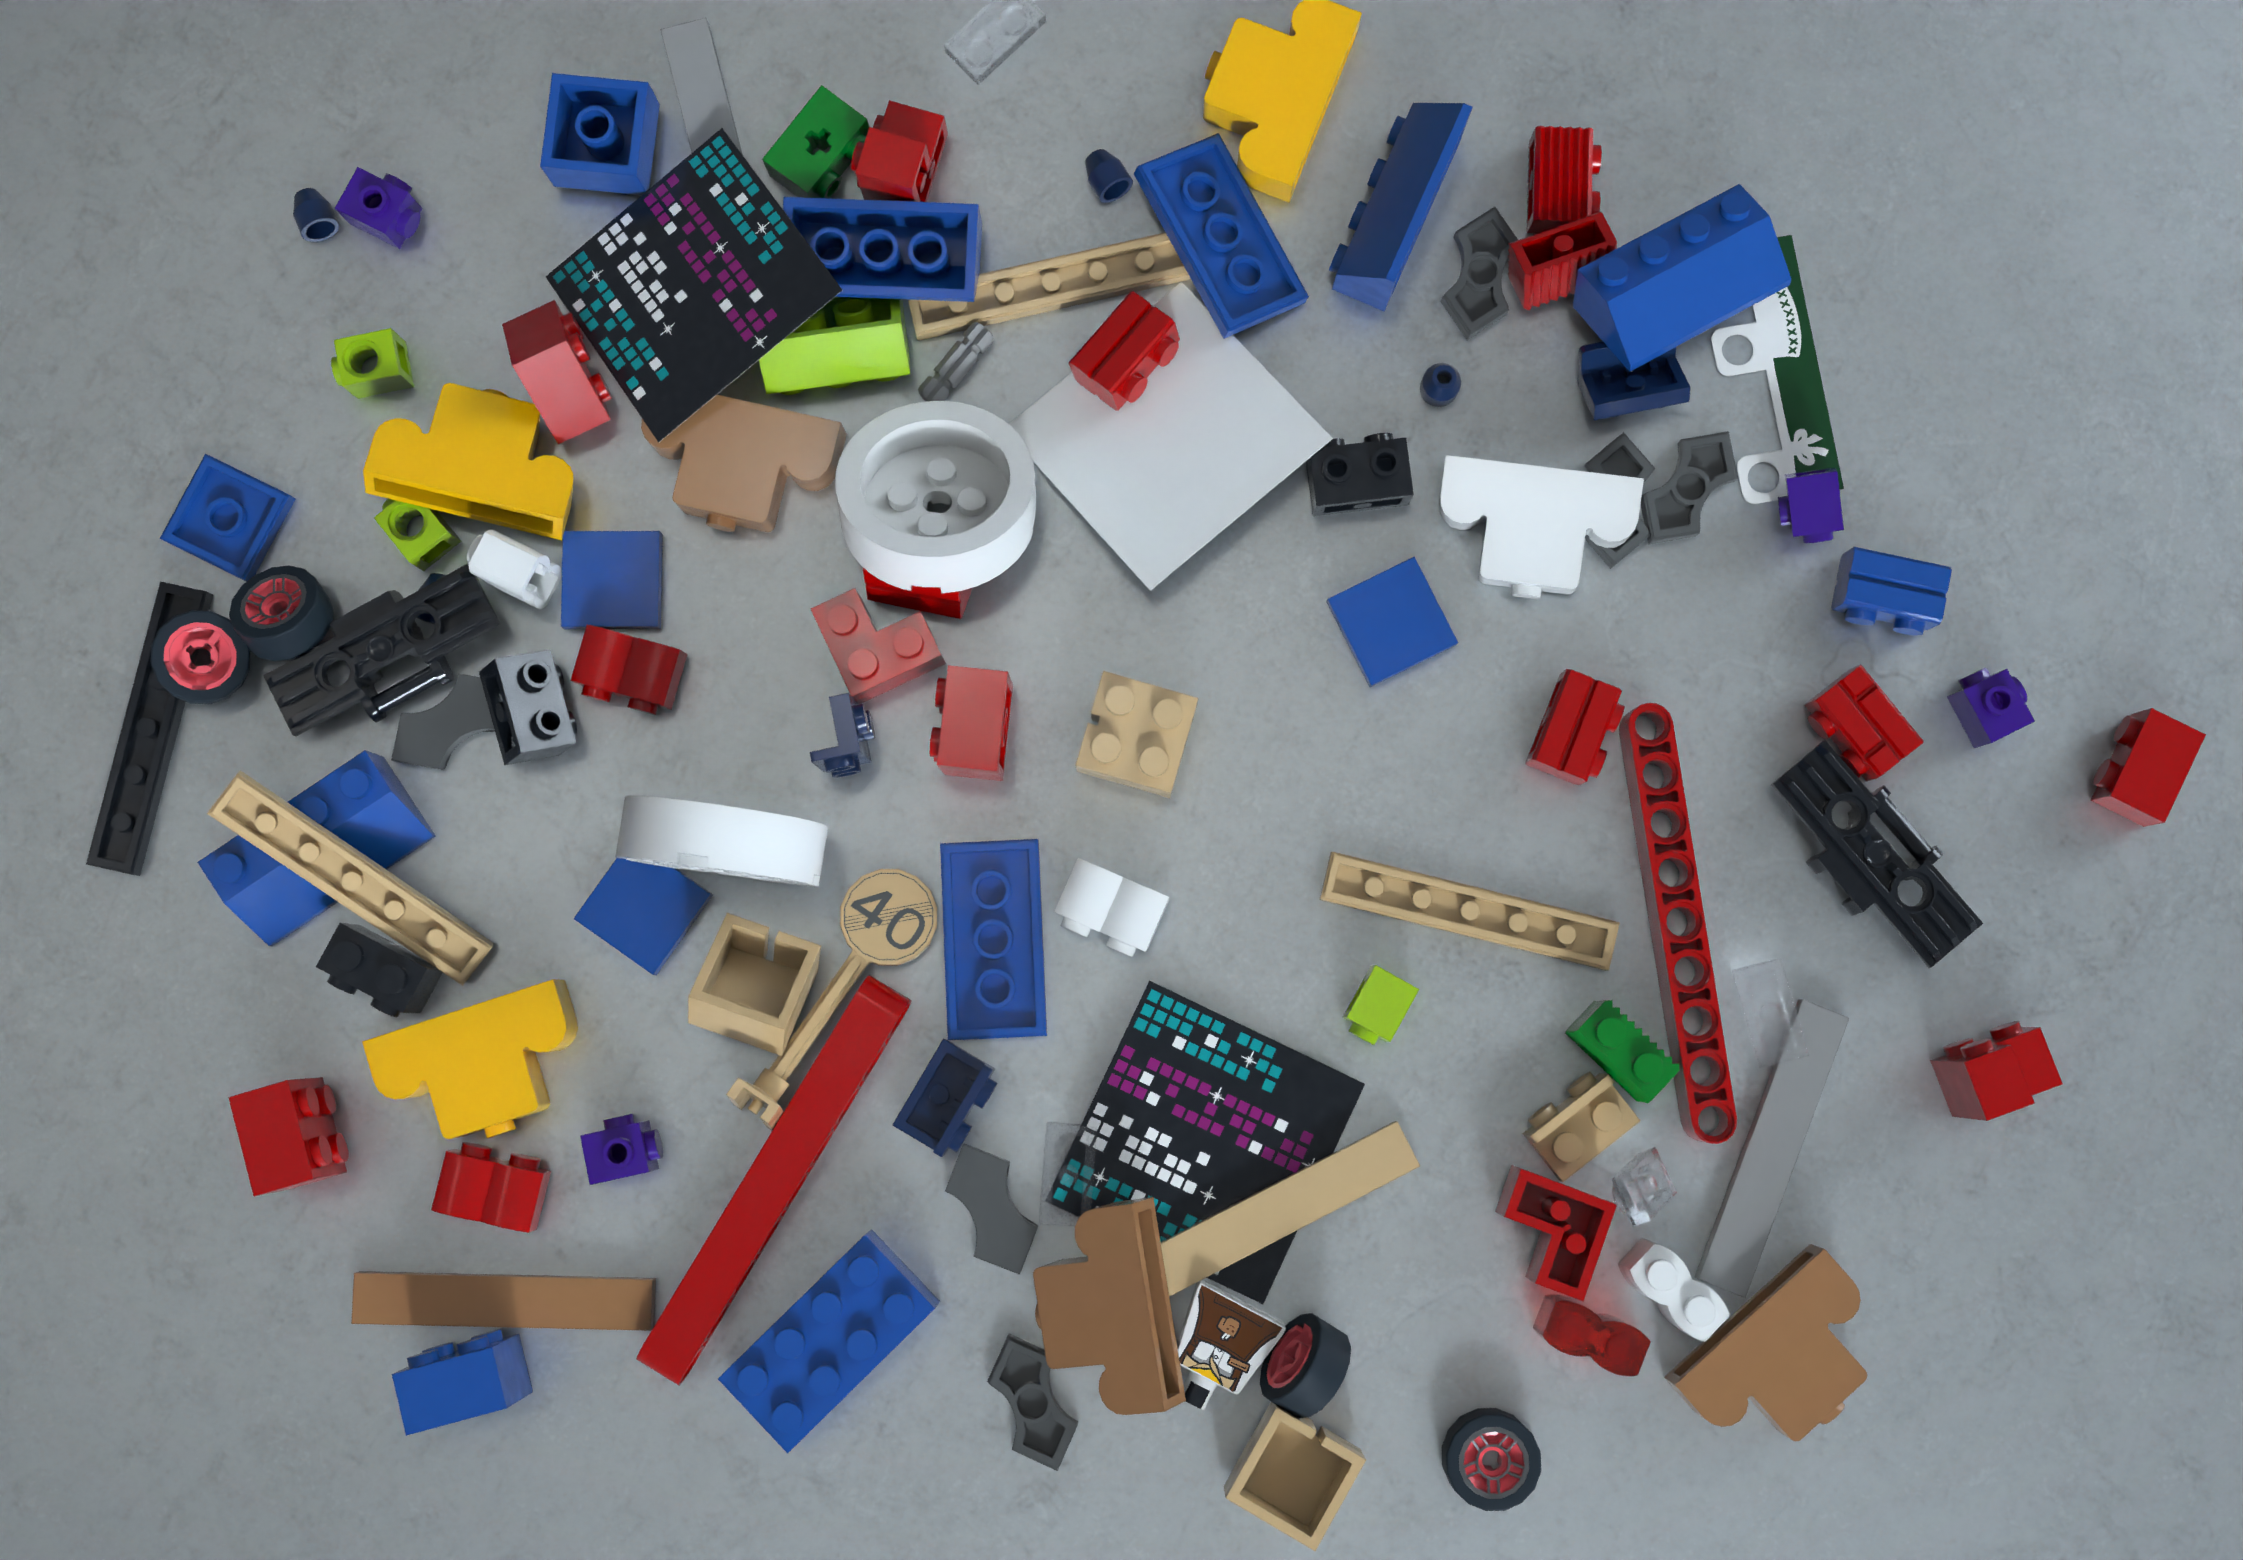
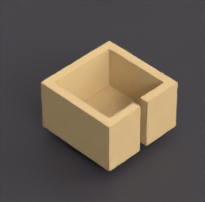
(1137, 734)
(746, 993)
(1294, 1475)

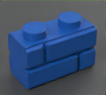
(1891, 590)

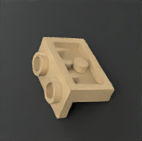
(1580, 1125)

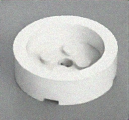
(938, 456)
(721, 840)

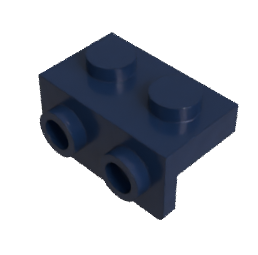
(1615, 391)
(852, 729)
(945, 1097)

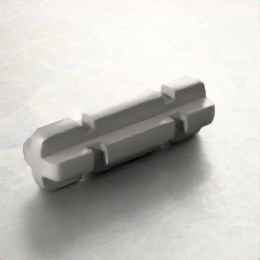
(956, 363)

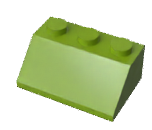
(840, 346)

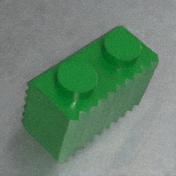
(1622, 1050)

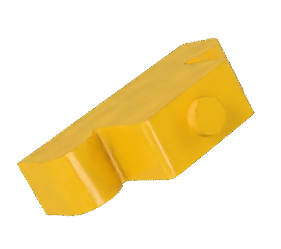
(1279, 89)
(474, 463)
(478, 1059)

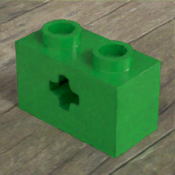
(820, 124)

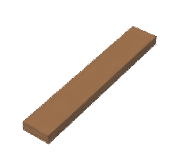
(503, 1300)

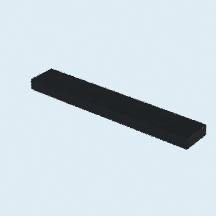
(142, 748)

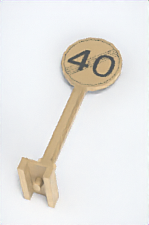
(885, 922)

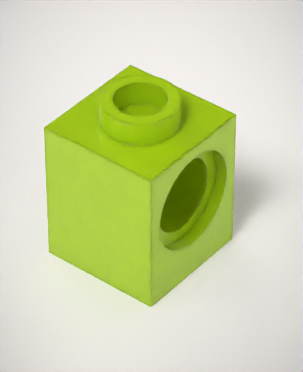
(390, 373)
(425, 547)
(1379, 1005)

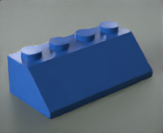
(1400, 201)
(894, 246)
(1682, 278)
(356, 803)

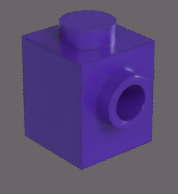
(380, 207)
(1812, 505)
(1990, 706)
(621, 1149)

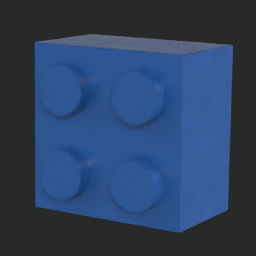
(600, 134)
(461, 1384)

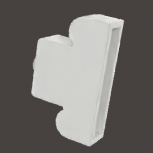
(1537, 519)

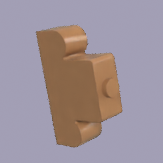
(741, 457)
(1114, 1309)
(1779, 1352)

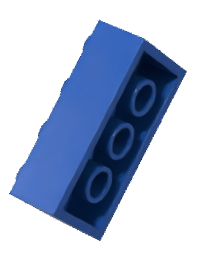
(829, 1340)

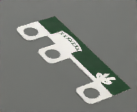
(1787, 352)

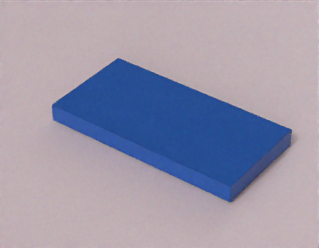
(1221, 235)
(993, 939)

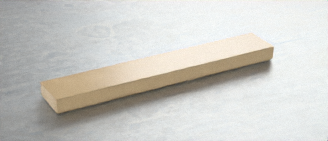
(1055, 285)
(350, 877)
(1469, 911)
(1286, 1206)

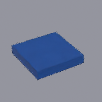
(227, 518)
(612, 579)
(1392, 622)
(643, 910)

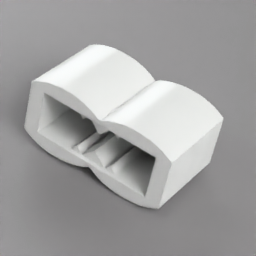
(514, 568)
(1110, 906)
(1667, 1281)

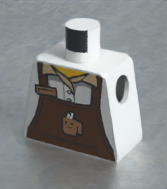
(1223, 1342)

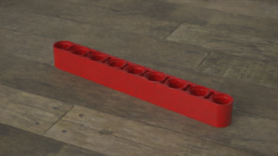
(1694, 941)
(773, 1180)

